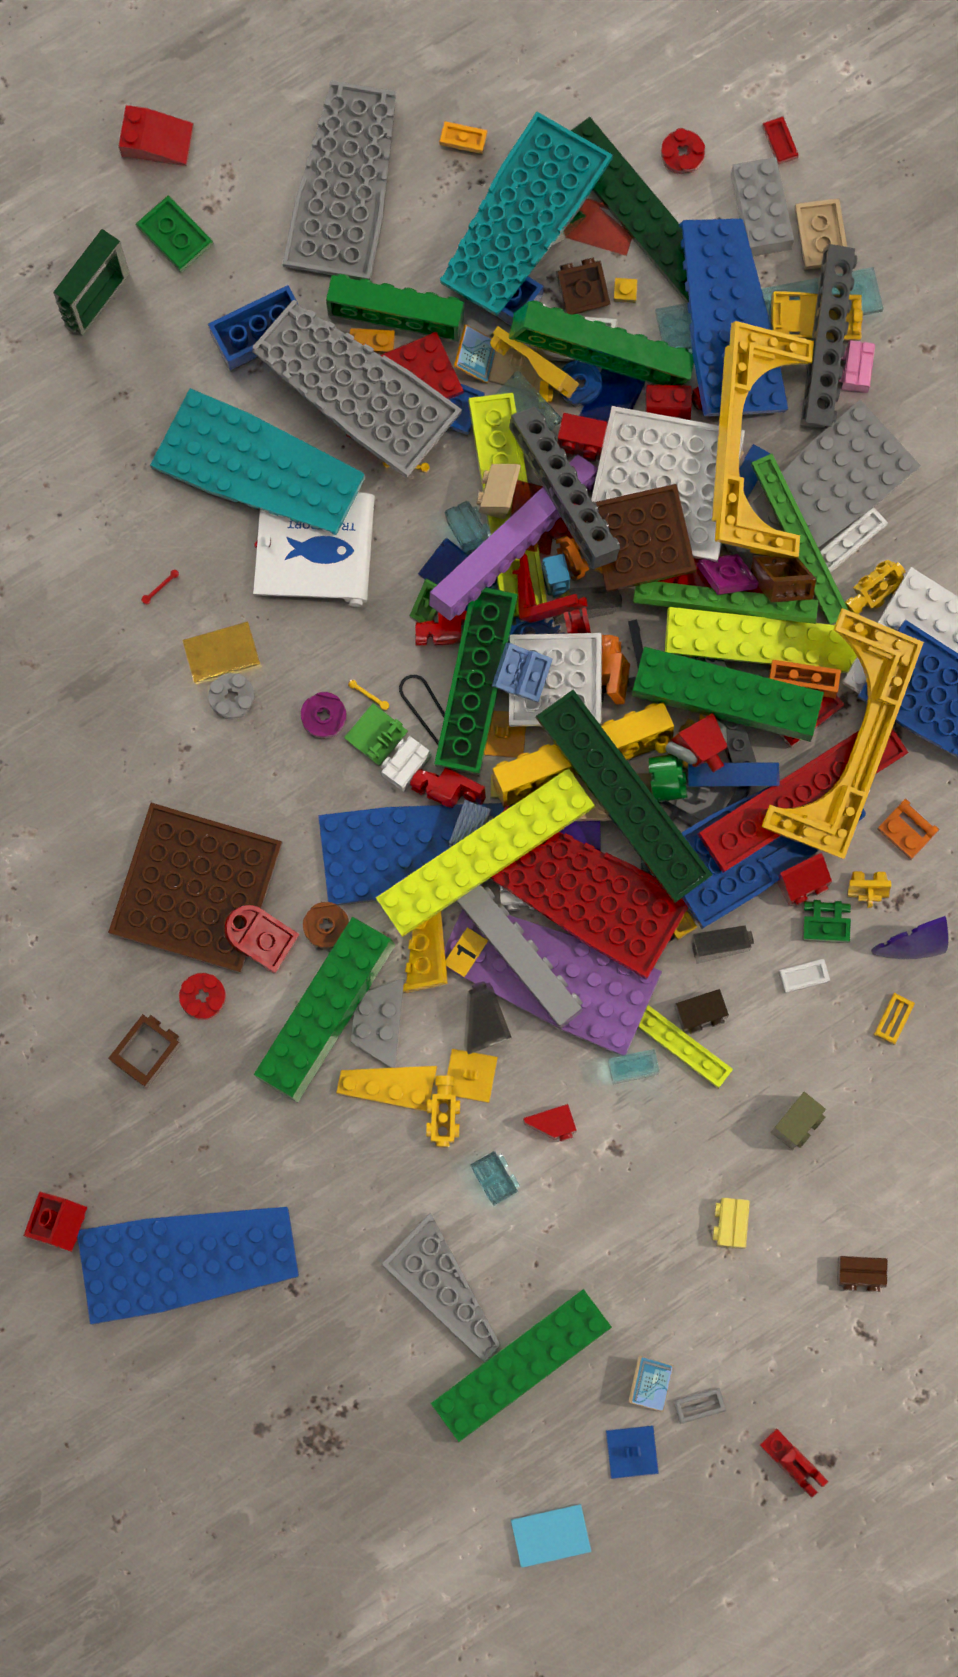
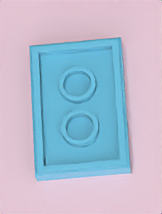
(551, 1535)

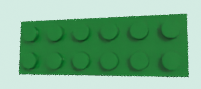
(395, 307)

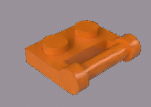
(902, 834)

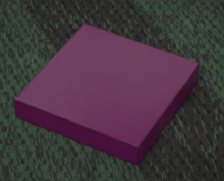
(728, 574)

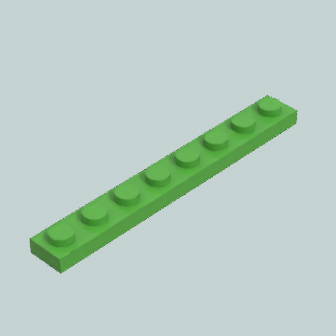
(792, 522)
(733, 603)

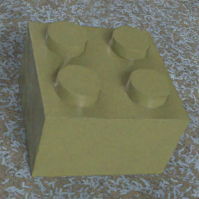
(799, 1119)

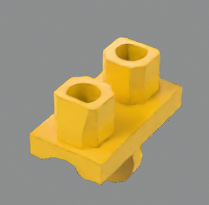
(869, 889)

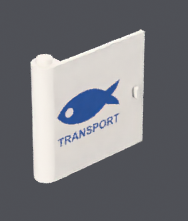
(314, 560)

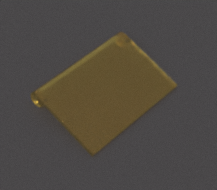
(221, 652)

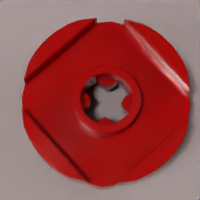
(682, 139)
(209, 984)

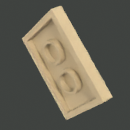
(818, 226)

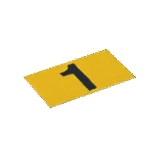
(466, 952)

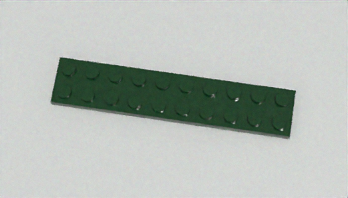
(639, 210)
(623, 796)

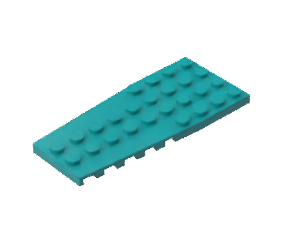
(524, 212)
(255, 464)

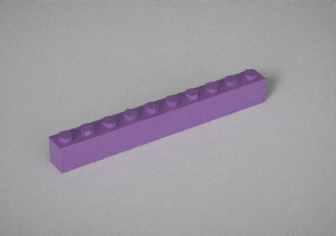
(502, 548)

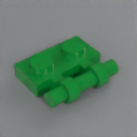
(827, 928)

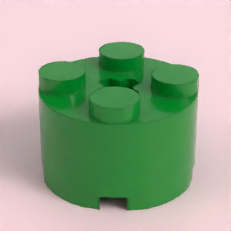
(667, 778)

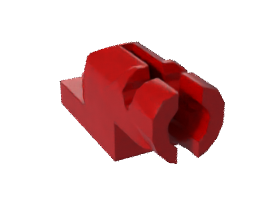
(442, 632)
(447, 787)
(792, 1462)

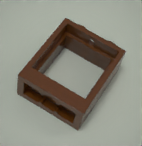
(784, 579)
(169, 1035)

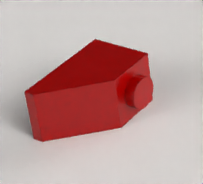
(553, 1123)

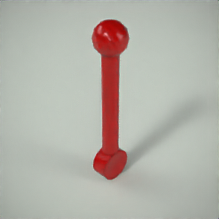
(146, 599)

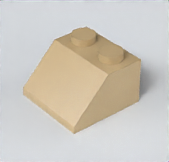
(498, 489)

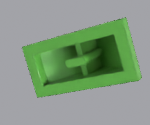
(422, 610)

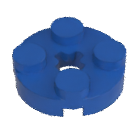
(592, 386)

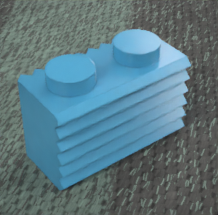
(555, 575)

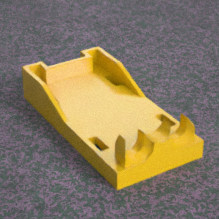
(799, 315)
(546, 370)

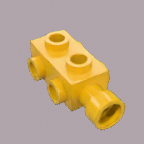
(874, 587)
(443, 1119)

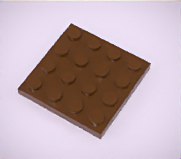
(650, 538)

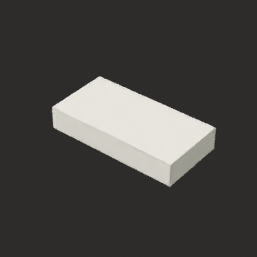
(804, 976)

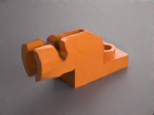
(614, 669)

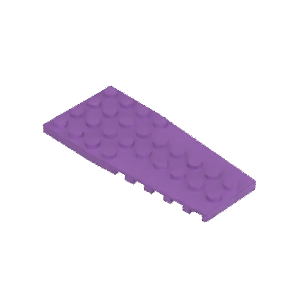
(610, 993)

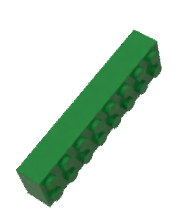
(601, 345)
(471, 690)
(727, 694)
(324, 1009)
(521, 1365)

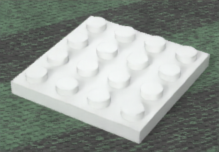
(574, 666)

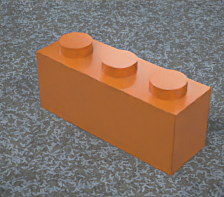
(807, 676)

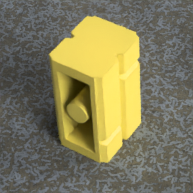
(732, 1223)

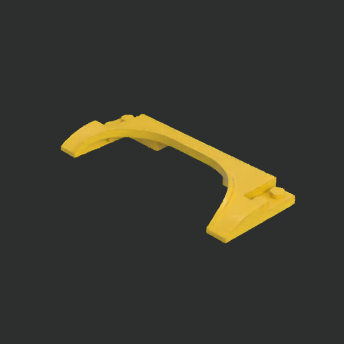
(746, 359)
(888, 665)

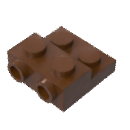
(583, 286)

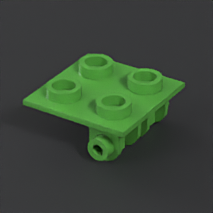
(376, 734)

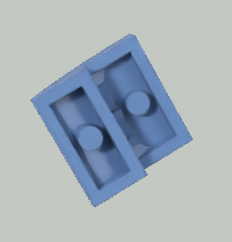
(522, 672)

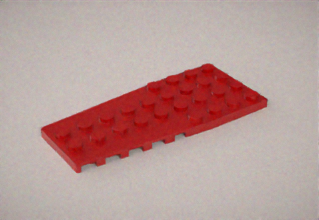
(596, 900)

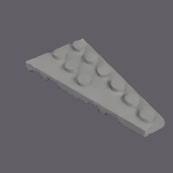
(435, 1279)

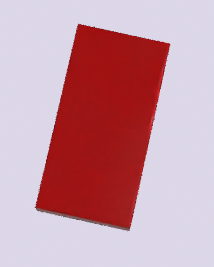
(780, 140)

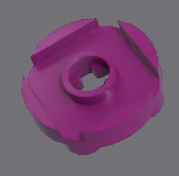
(315, 705)

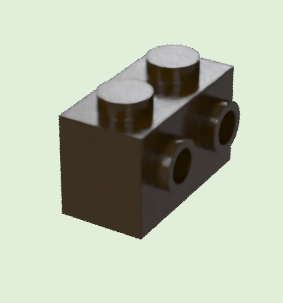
(701, 1011)

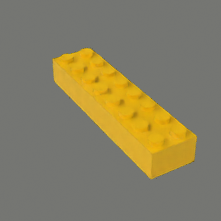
(632, 735)

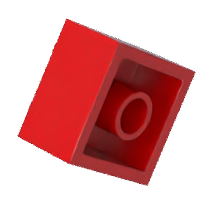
(582, 436)

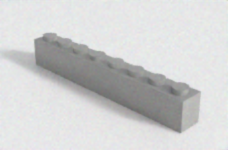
(521, 955)

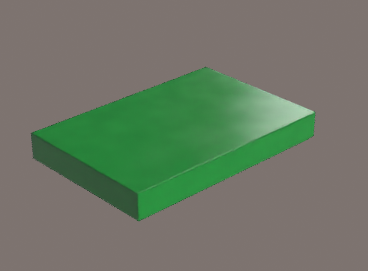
(174, 233)

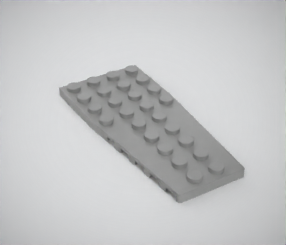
(343, 184)
(357, 388)
(839, 476)

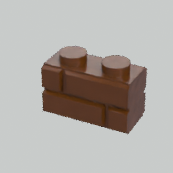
(862, 1272)

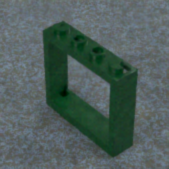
(102, 250)

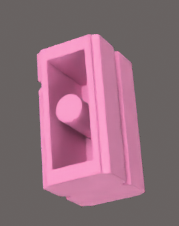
(857, 366)

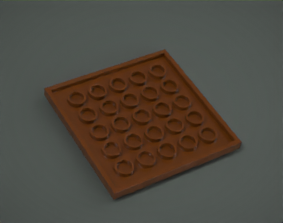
(189, 881)

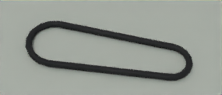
(412, 708)

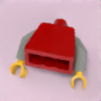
(698, 743)

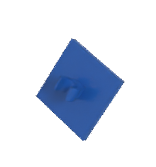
(632, 1452)

